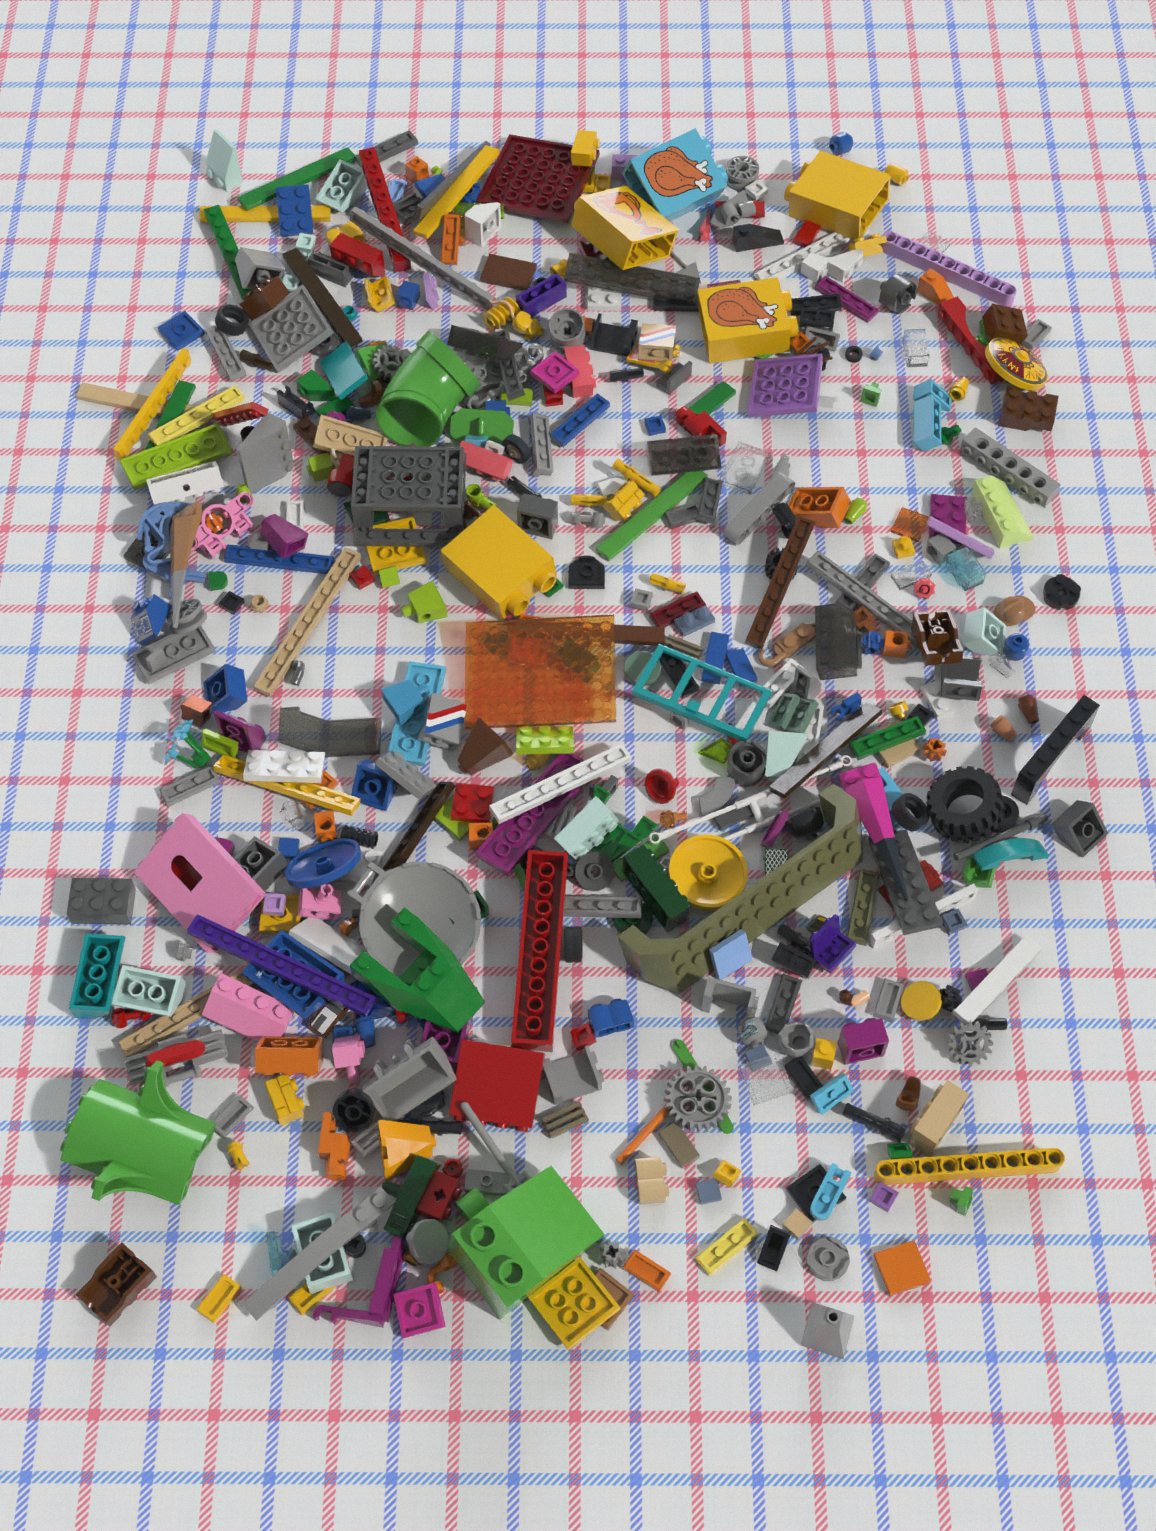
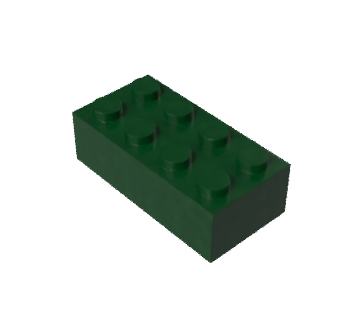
(655, 888)

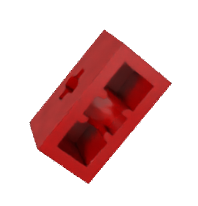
(439, 1185)

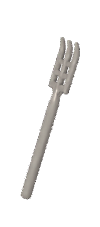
(513, 1177)

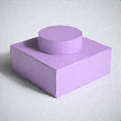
(274, 904)

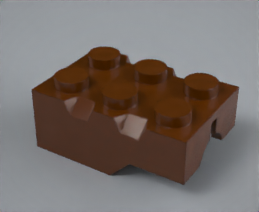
(1027, 410)
(937, 637)
(116, 1284)

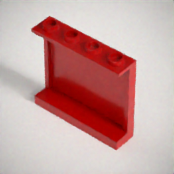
(497, 1084)

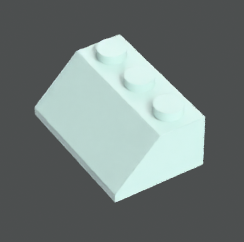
(148, 991)

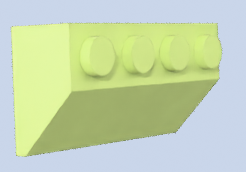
(1001, 512)

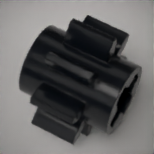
(950, 998)

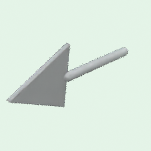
(691, 270)

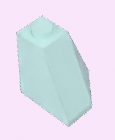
(782, 752)

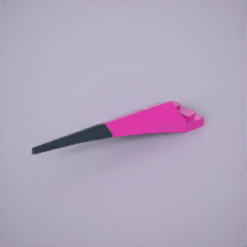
(867, 788)

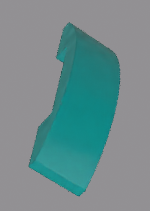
(1009, 850)

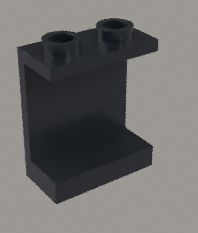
(612, 338)

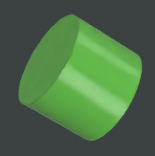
(471, 1204)

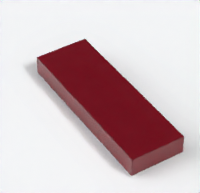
(666, 615)

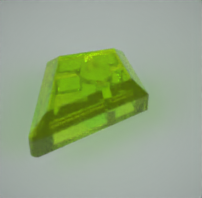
(717, 750)

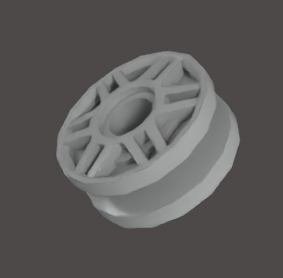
(741, 172)
(190, 616)

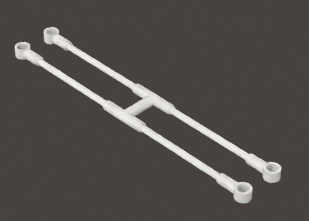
(752, 802)

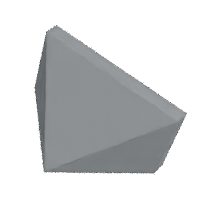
(823, 336)

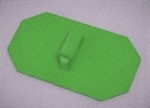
(477, 422)

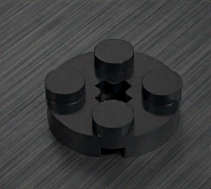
(1064, 584)

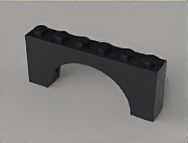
(1073, 726)

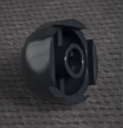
(806, 824)
(353, 1110)

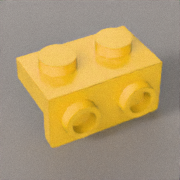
(869, 246)
(379, 293)

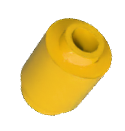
(897, 174)

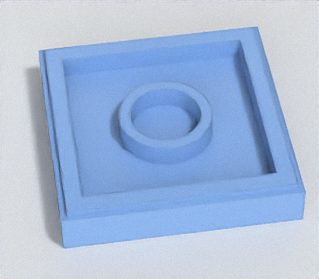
(730, 954)

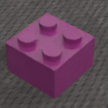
(863, 1040)

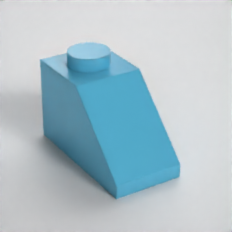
(931, 387)

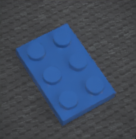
(294, 210)

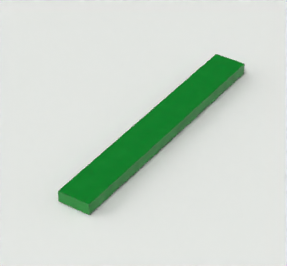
(299, 177)

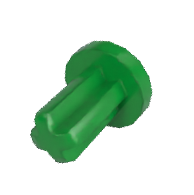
(948, 433)

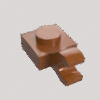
(864, 620)

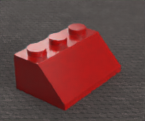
(358, 255)

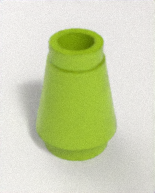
(855, 510)

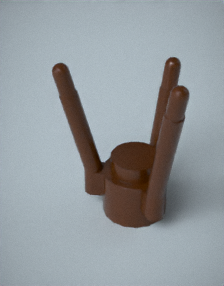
(799, 352)
(469, 512)

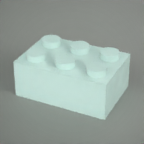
(587, 829)
(334, 1269)

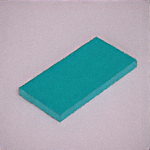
(343, 370)

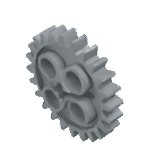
(699, 1116)

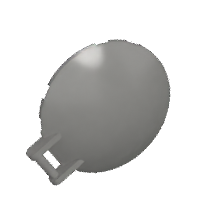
(428, 892)

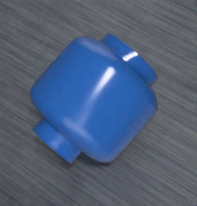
(841, 143)
(1016, 647)

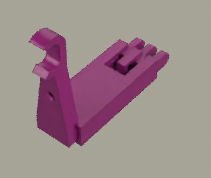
(383, 1291)

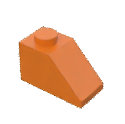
(934, 287)

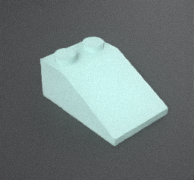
(223, 162)
(342, 187)

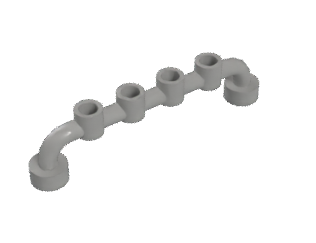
(535, 351)

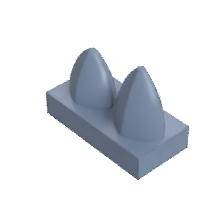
(694, 621)

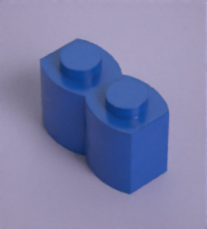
(610, 1017)

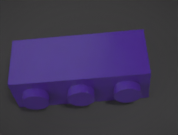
(542, 295)

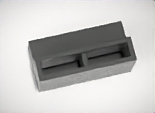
(331, 269)

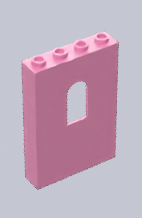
(222, 895)

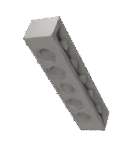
(1010, 467)

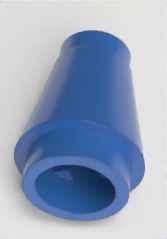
(366, 1030)

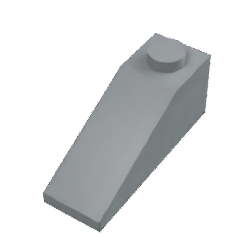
(805, 684)

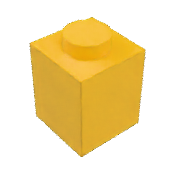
(823, 1053)

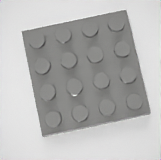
(291, 328)

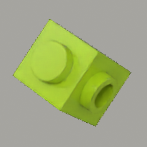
(319, 467)

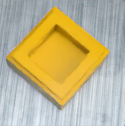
(726, 1173)

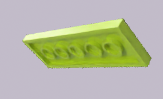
(175, 455)

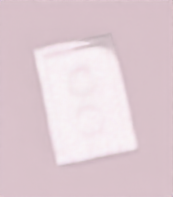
(744, 467)

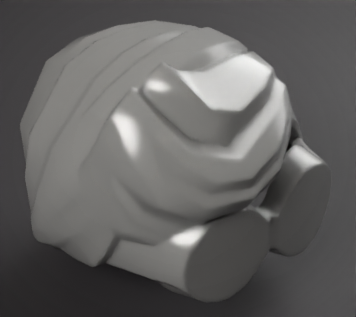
(796, 1039)

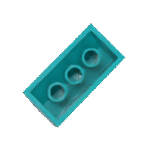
(96, 975)

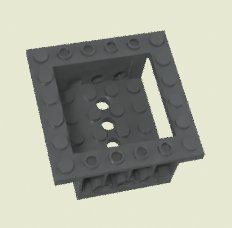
(440, 494)

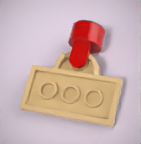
(340, 440)

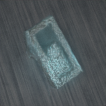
(277, 1257)

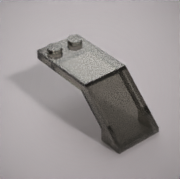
(333, 737)

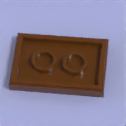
(508, 272)

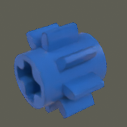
(872, 642)

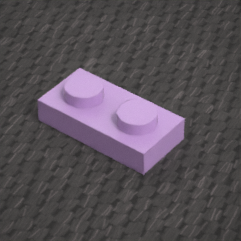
(431, 293)

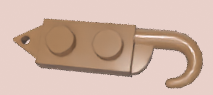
(790, 644)

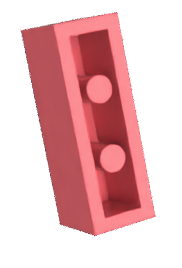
(583, 383)
(486, 461)

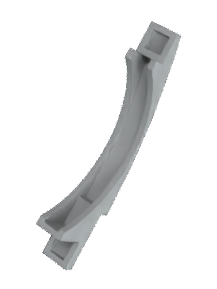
(336, 1236)

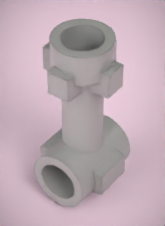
(597, 519)

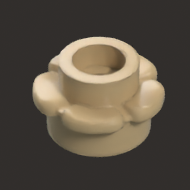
(259, 599)

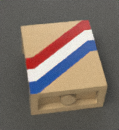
(656, 342)

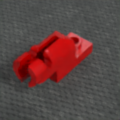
(699, 424)

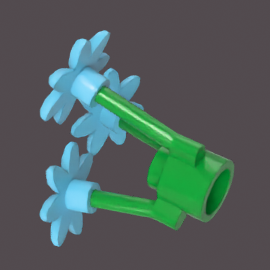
(200, 756)

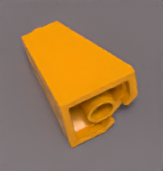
(401, 1144)

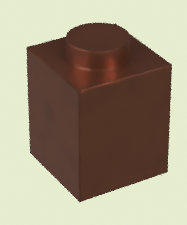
(196, 709)

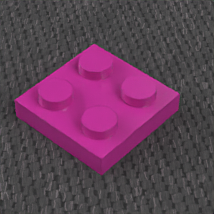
(554, 372)
(419, 1310)

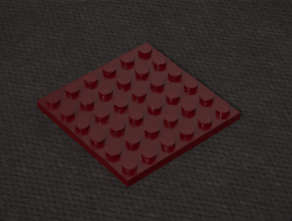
(536, 179)

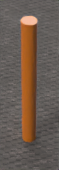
(642, 1135)

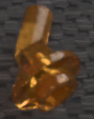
(668, 818)

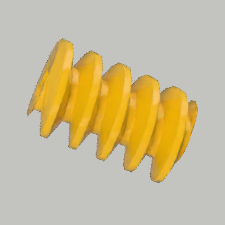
(500, 314)

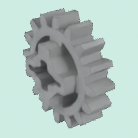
(390, 359)
(975, 1036)

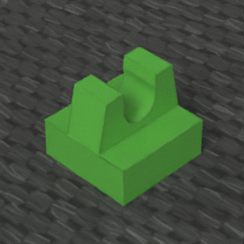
(871, 394)
(962, 1199)

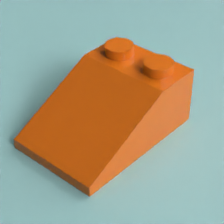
(821, 504)

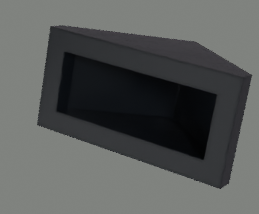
(774, 1247)

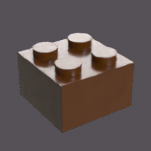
(264, 297)
(1004, 323)

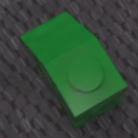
(315, 388)

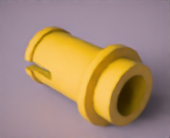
(238, 1155)

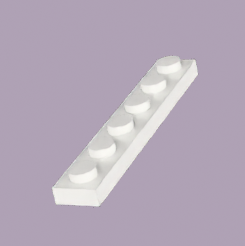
(945, 904)

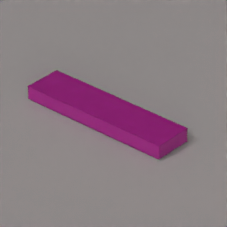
(848, 299)

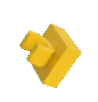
(903, 547)

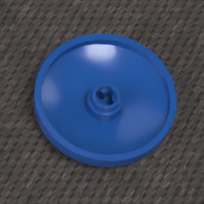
(323, 863)

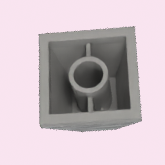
(827, 1330)

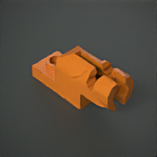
(333, 1148)

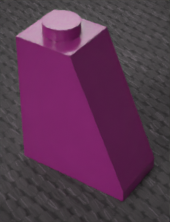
(283, 535)

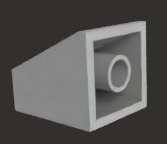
(256, 266)

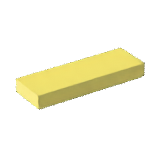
(726, 1246)

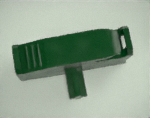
(404, 1211)

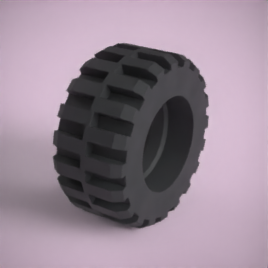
(957, 784)

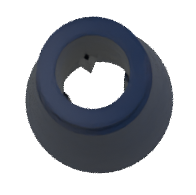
(357, 413)

